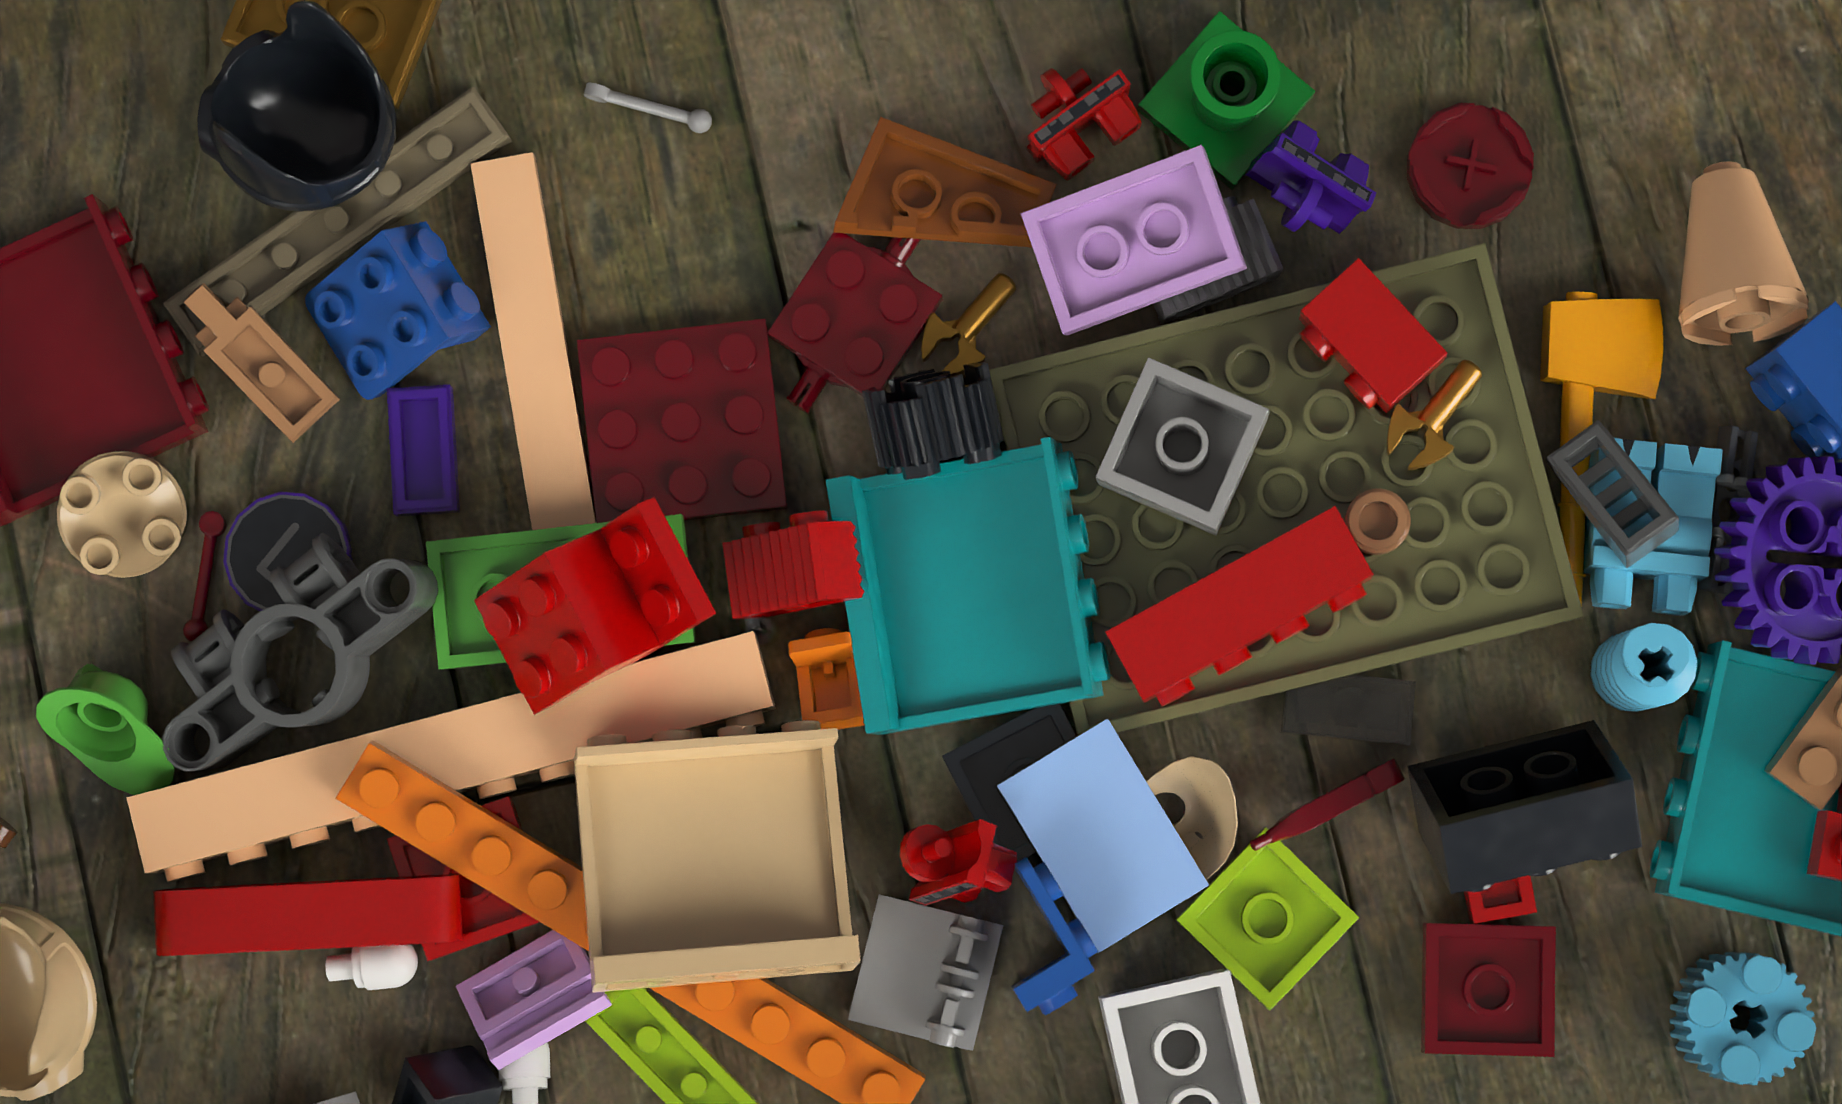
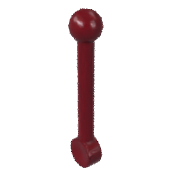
(213, 526)

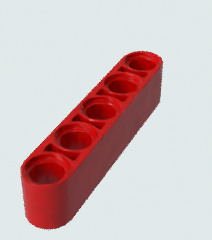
(308, 915)

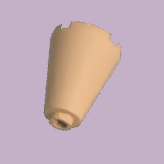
(1736, 263)

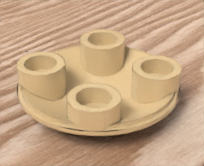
(121, 514)

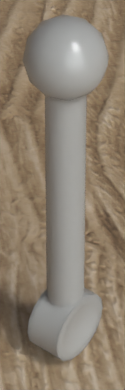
(697, 120)

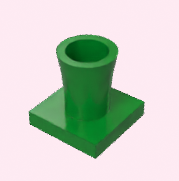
(1231, 128)

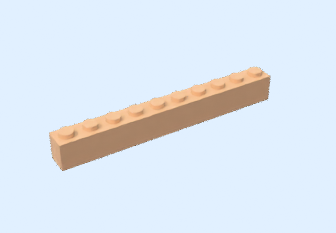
(462, 748)

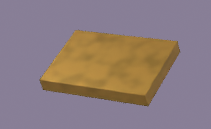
(387, 29)

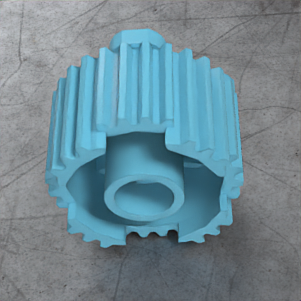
(1777, 1024)

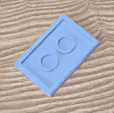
(1103, 835)

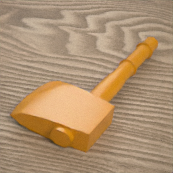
(1602, 349)

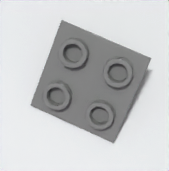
(925, 972)

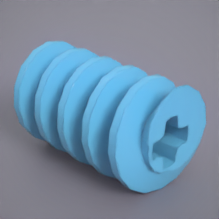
(1668, 667)

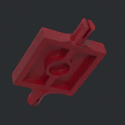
(854, 317)

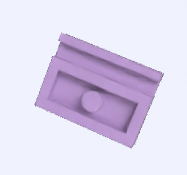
(531, 997)

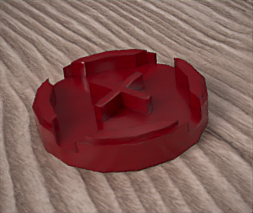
(1470, 166)

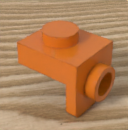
(827, 679)

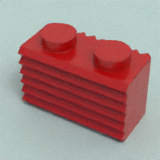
(792, 567)

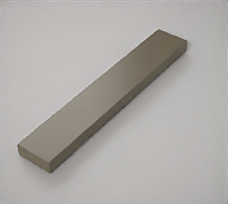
(316, 240)

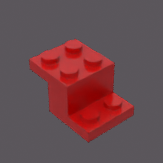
(594, 605)

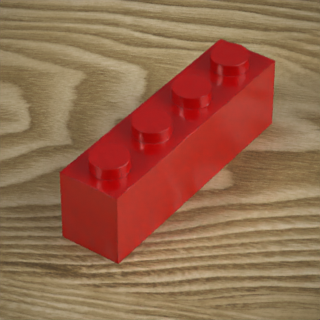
(1240, 605)

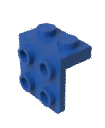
(394, 307)
(1052, 984)

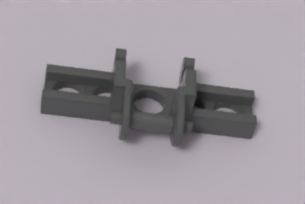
(1742, 467)

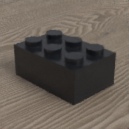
(1525, 807)

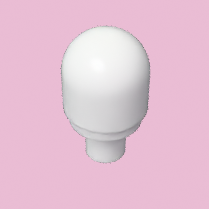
(374, 966)
(527, 1075)

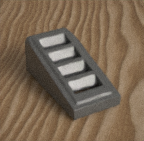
(1649, 501)

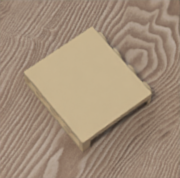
(713, 857)

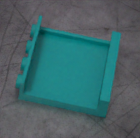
(970, 590)
(1733, 828)

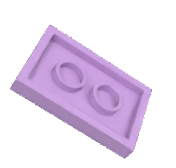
(1133, 240)

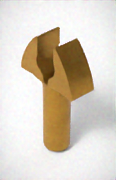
(968, 324)
(1434, 416)

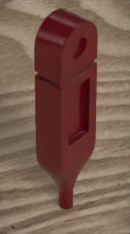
(1332, 803)

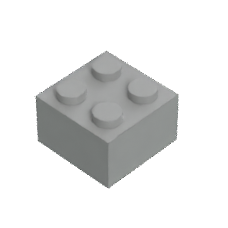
(1182, 446)

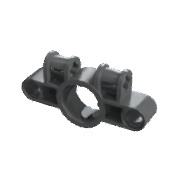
(229, 658)

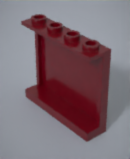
(83, 359)

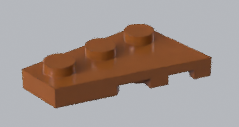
(938, 192)

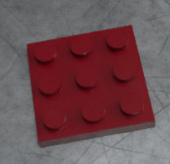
(683, 421)

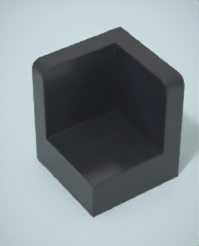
(447, 1078)

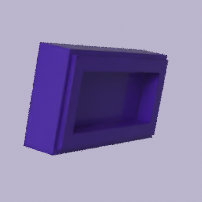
(423, 450)

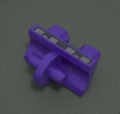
(1309, 184)

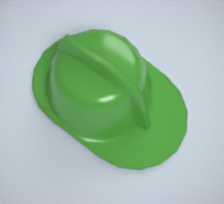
(107, 729)

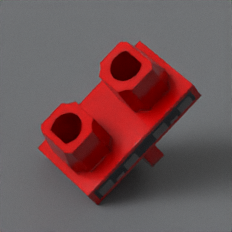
(1104, 104)
(955, 862)

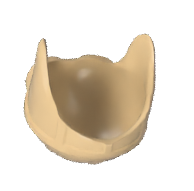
(44, 1005)

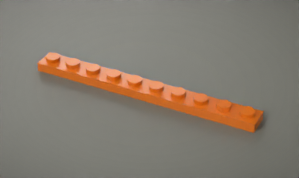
(553, 893)

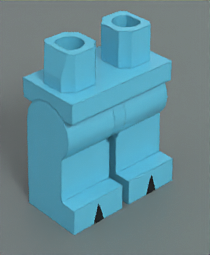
(1687, 483)

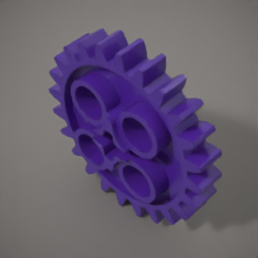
(1808, 619)

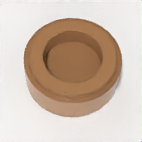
(1378, 521)

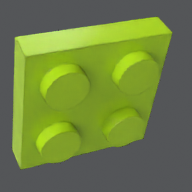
(1267, 920)

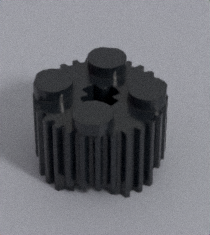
(934, 419)

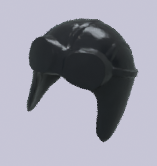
(299, 114)

